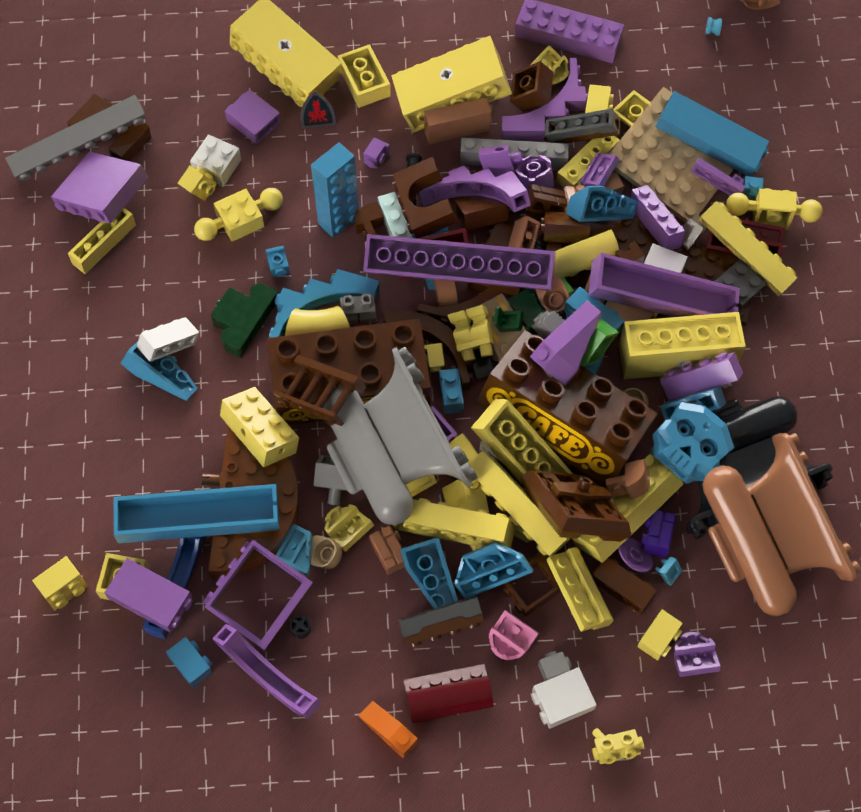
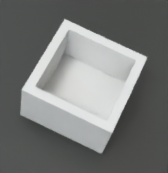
(217, 159)

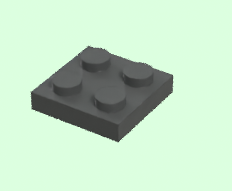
(746, 279)

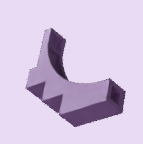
(532, 124)
(460, 182)

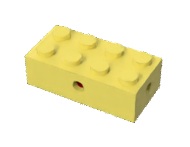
(259, 426)

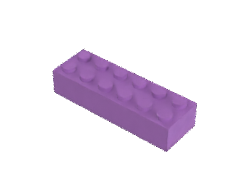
(569, 30)

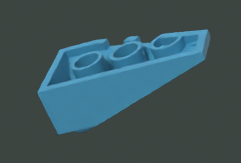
(600, 204)
(160, 372)

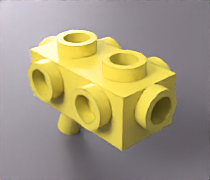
(616, 746)

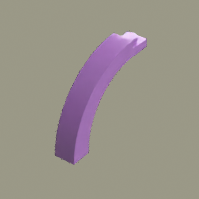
(265, 673)

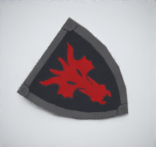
(317, 112)

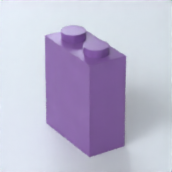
(252, 116)

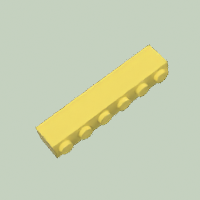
(748, 248)

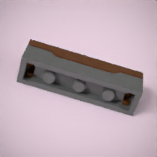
(583, 126)
(440, 620)

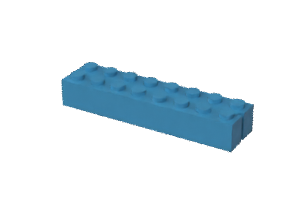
(196, 513)

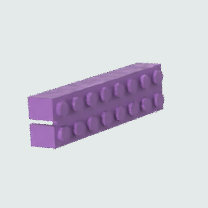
(658, 288)

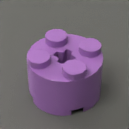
(535, 171)

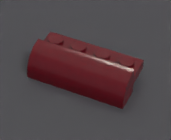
(767, 233)
(448, 693)

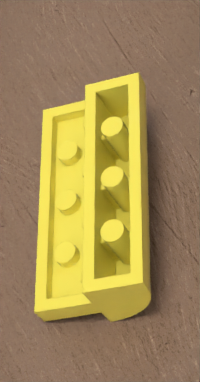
(579, 256)
(579, 590)

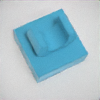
(670, 570)

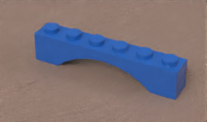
(180, 573)

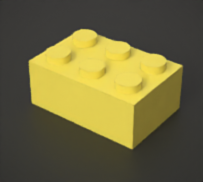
(364, 76)

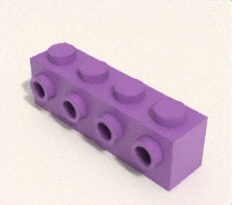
(657, 218)
(701, 376)

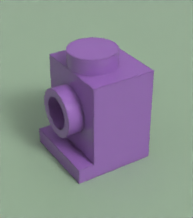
(376, 153)

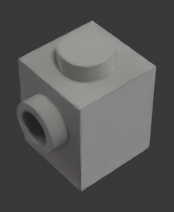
(554, 665)

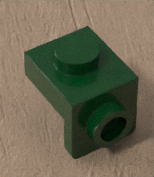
(507, 320)

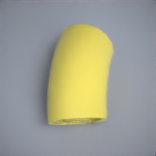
(316, 320)

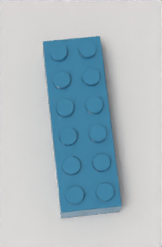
(335, 189)

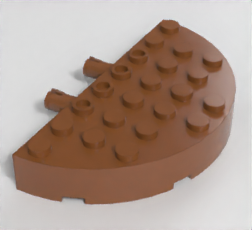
(242, 470)

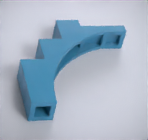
(319, 294)

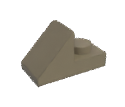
(693, 231)

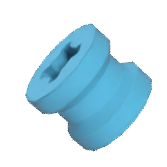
(713, 26)

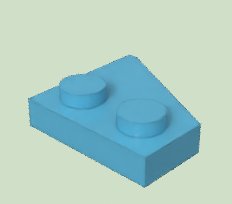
(297, 549)

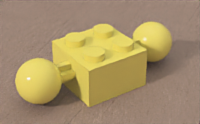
(774, 207)
(238, 214)

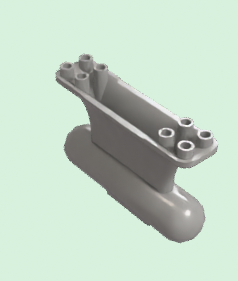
(393, 443)

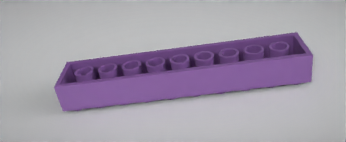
(460, 262)

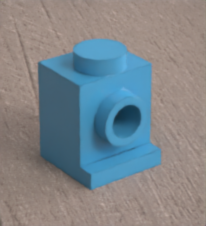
(752, 187)
(277, 261)

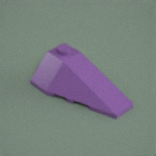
(565, 346)

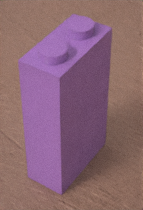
(149, 595)

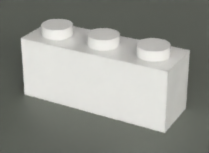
(167, 339)

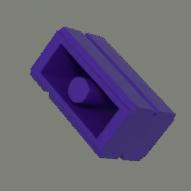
(659, 533)

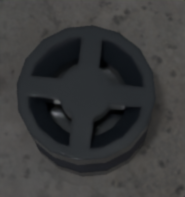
(300, 622)

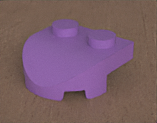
(695, 655)

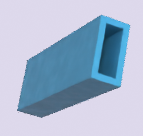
(712, 134)

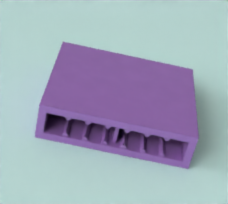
(99, 187)

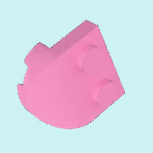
(511, 637)

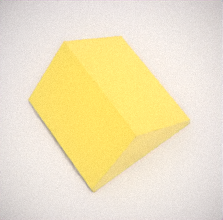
(631, 108)

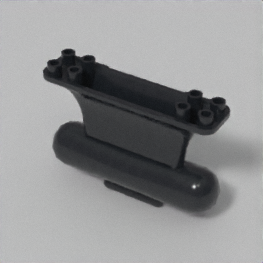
(753, 449)

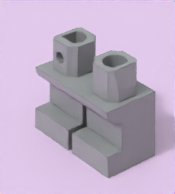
(359, 304)

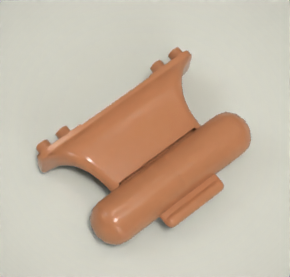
(774, 527)

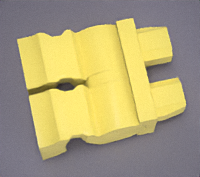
(474, 337)

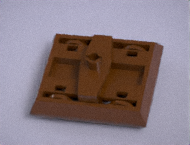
(575, 505)

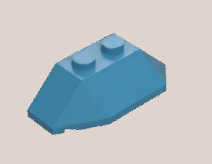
(489, 568)

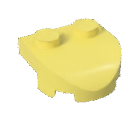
(555, 62)
(346, 525)

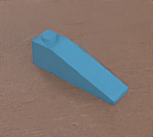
(430, 571)

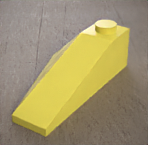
(460, 495)

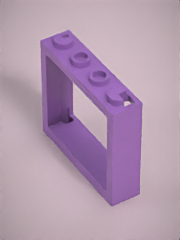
(224, 580)

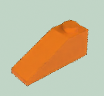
(389, 729)

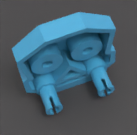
(702, 431)

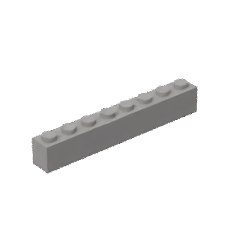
(76, 138)

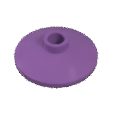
(633, 555)

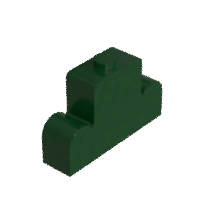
(242, 316)

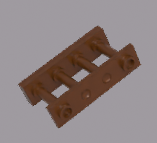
(320, 372)

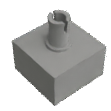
(328, 476)

